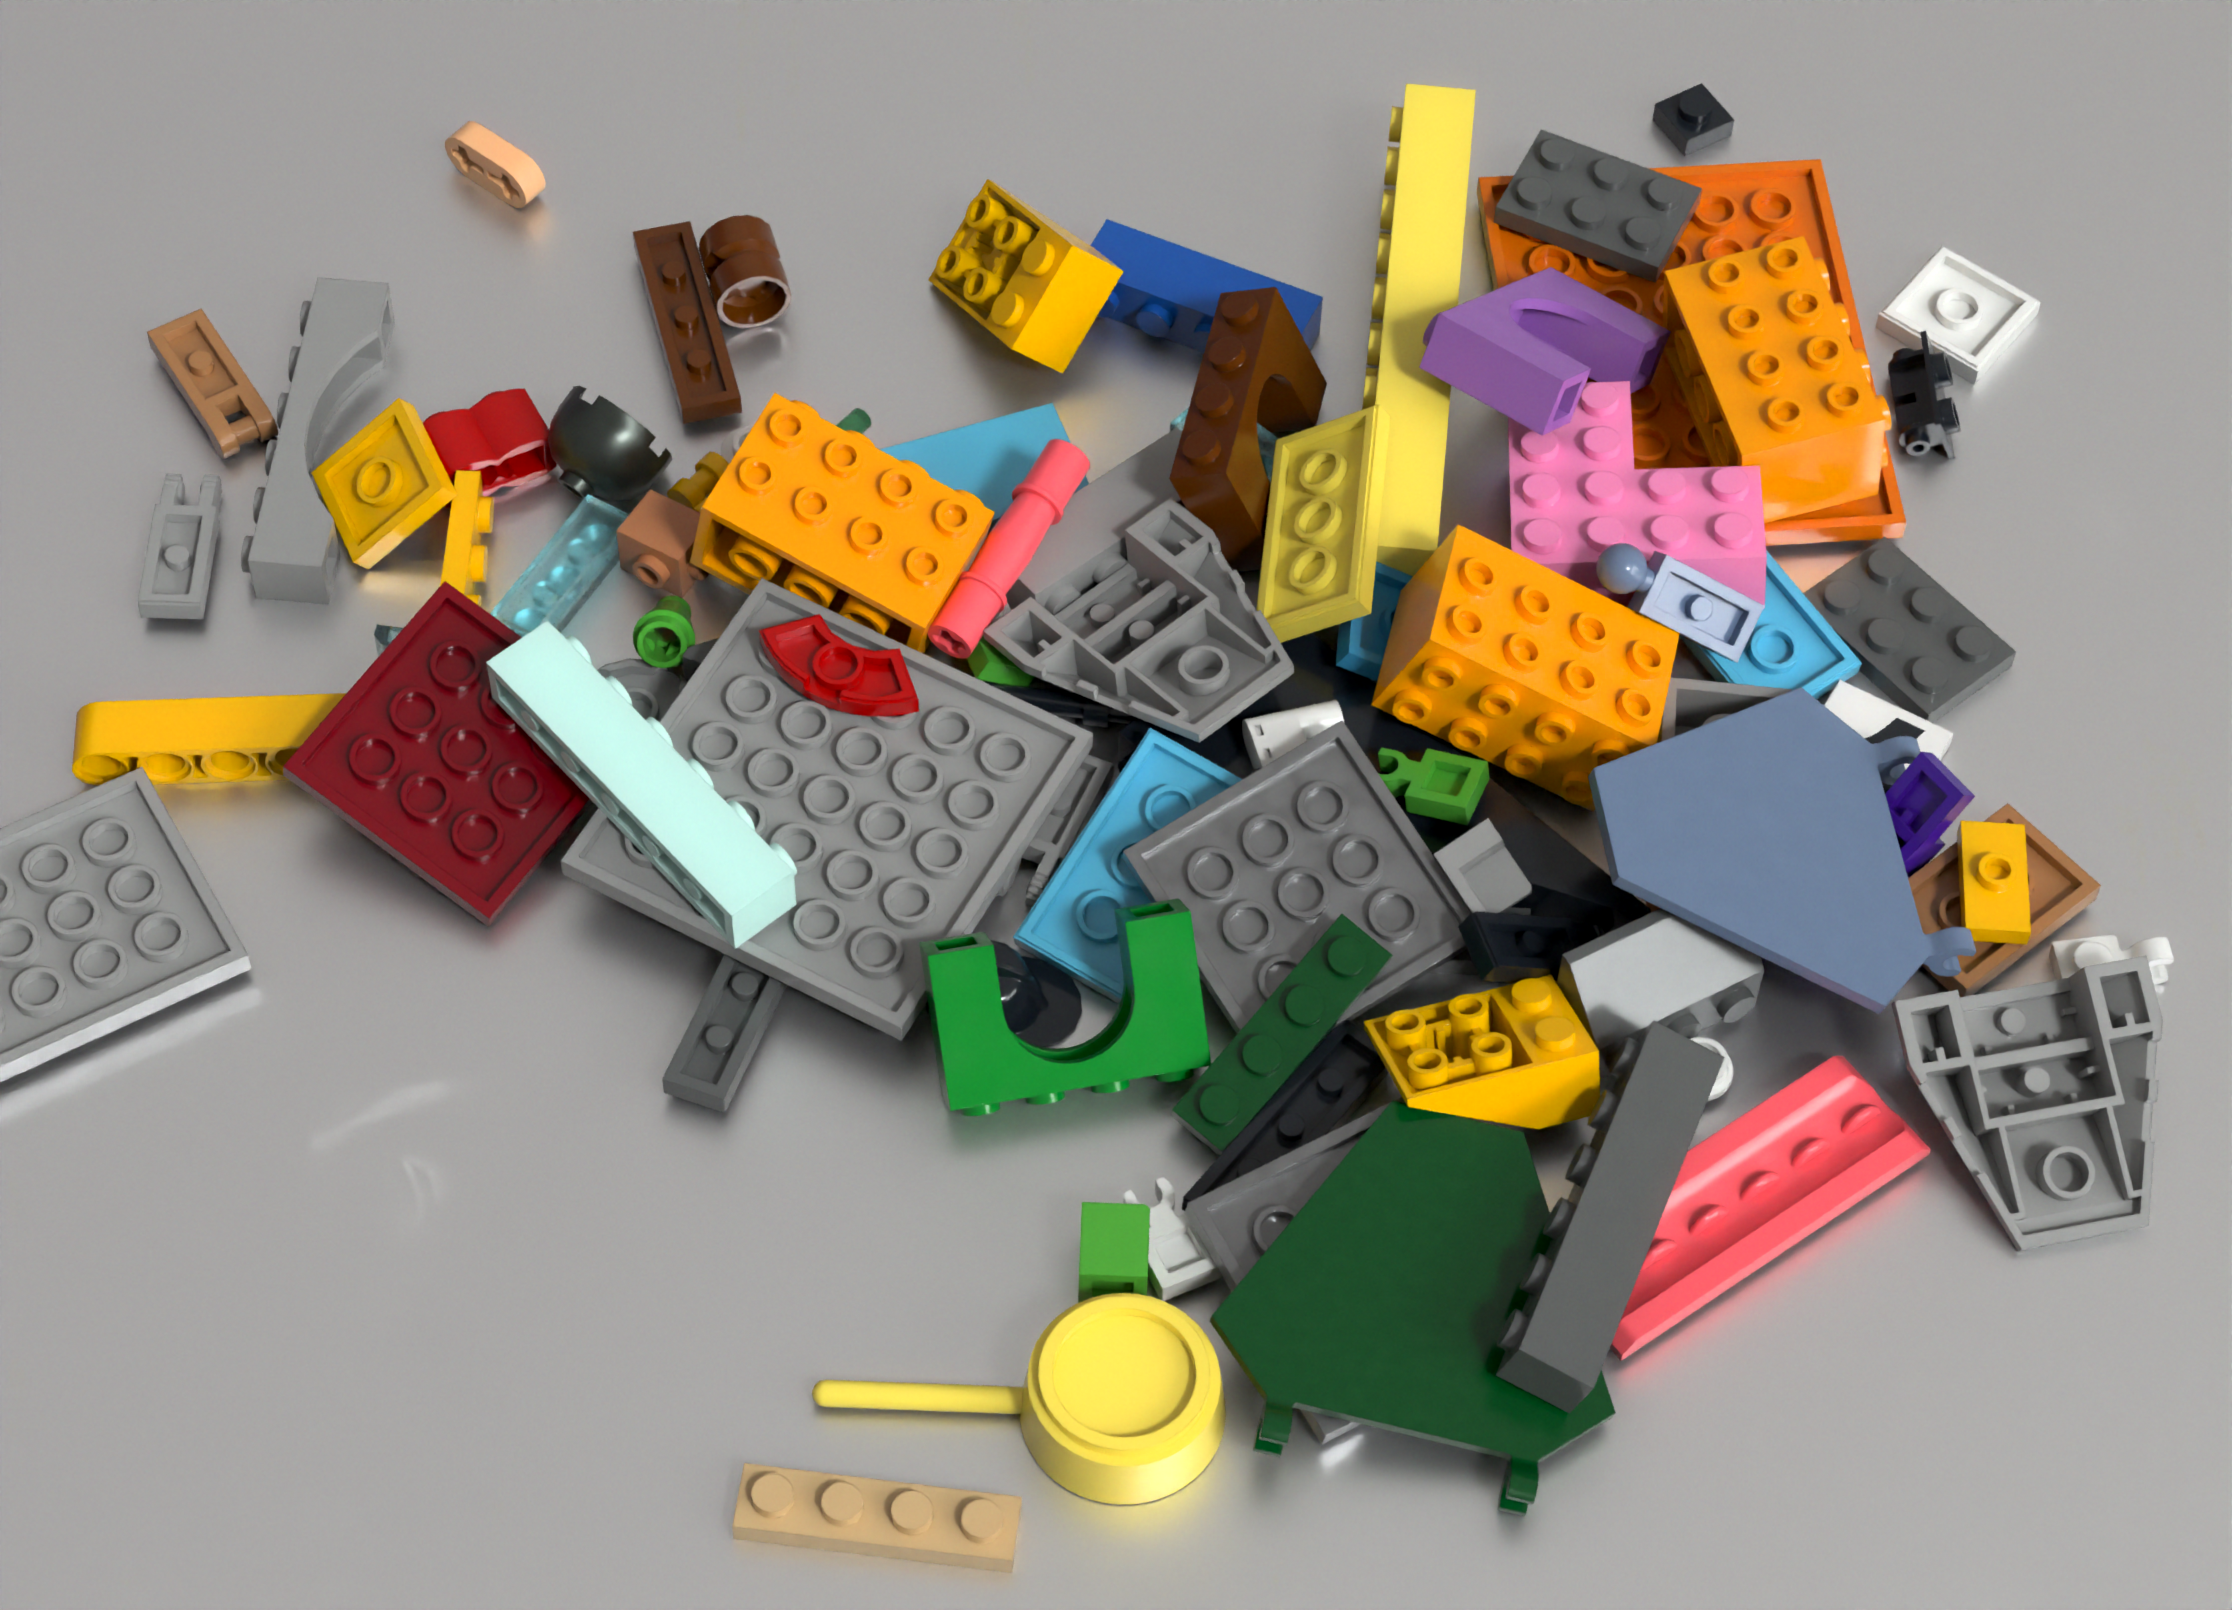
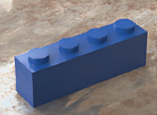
(1177, 289)

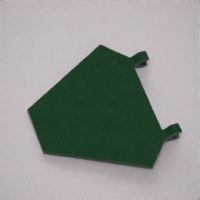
(1396, 1294)

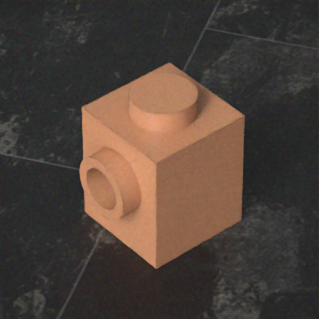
(658, 544)

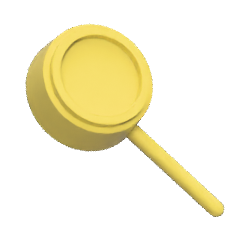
(1112, 1404)

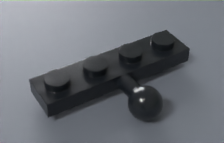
(1306, 1107)

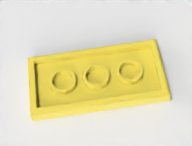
(1324, 524)

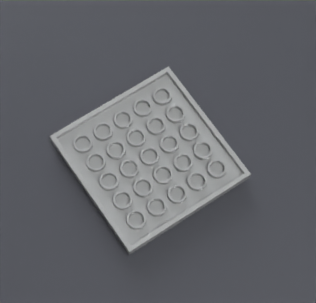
(889, 819)

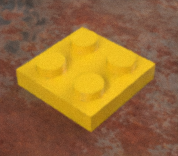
(384, 483)

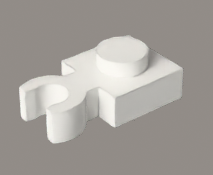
(1176, 1252)

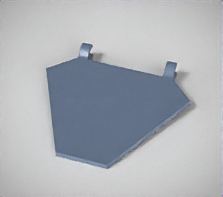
(1777, 844)

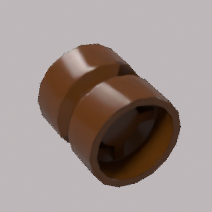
(744, 271)

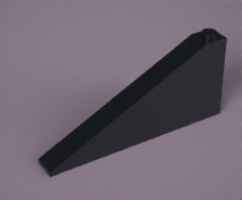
(1560, 875)

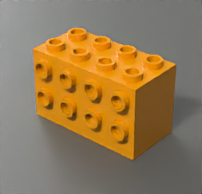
(1776, 376)
(838, 524)
(1523, 666)

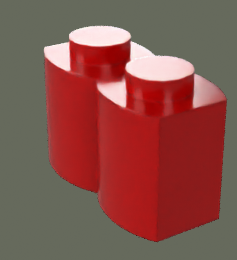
(495, 436)

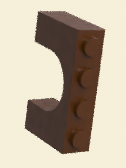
(1249, 375)

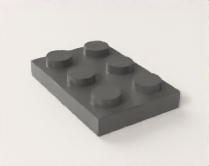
(1597, 205)
(1909, 631)

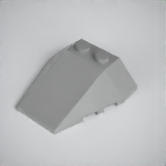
(1158, 636)
(2046, 1096)

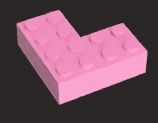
(1581, 494)

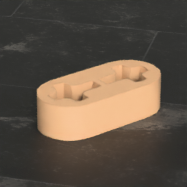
(495, 164)

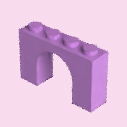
(1536, 346)

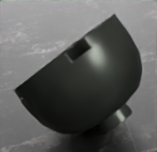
(603, 449)

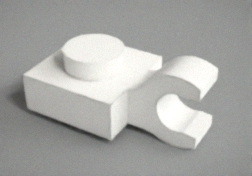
(2074, 954)

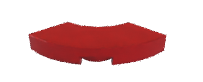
(838, 672)

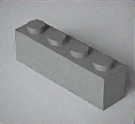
(1091, 534)

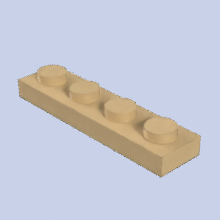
(877, 1517)

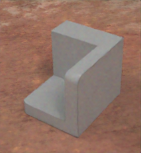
(1483, 870)

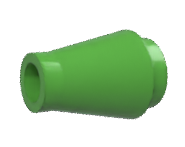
(665, 633)

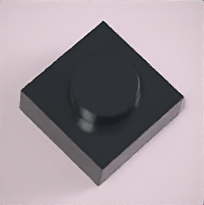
(1693, 119)

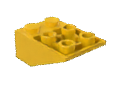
(1025, 277)
(1493, 1056)

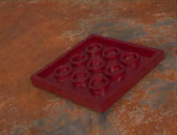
(438, 765)

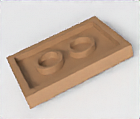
(2056, 895)

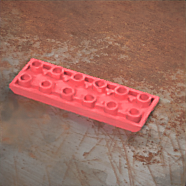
(1763, 1191)

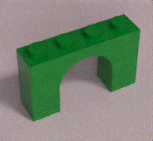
(1153, 1032)

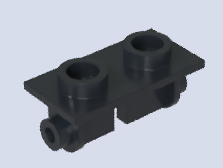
(1932, 418)

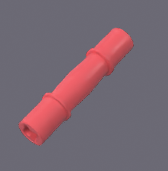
(1008, 548)

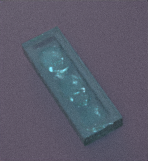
(564, 570)

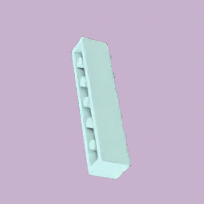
(643, 783)

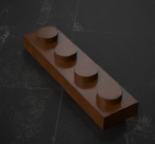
(687, 322)

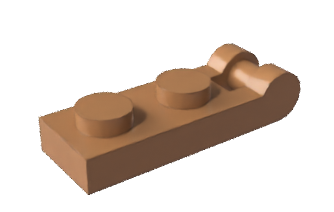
(212, 382)

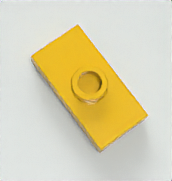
(1994, 881)

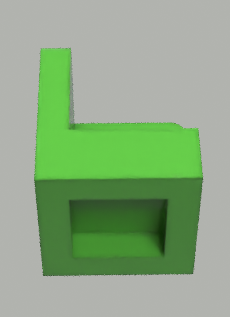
(1113, 1249)

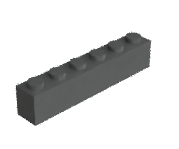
(1609, 1216)

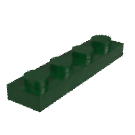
(1281, 1034)

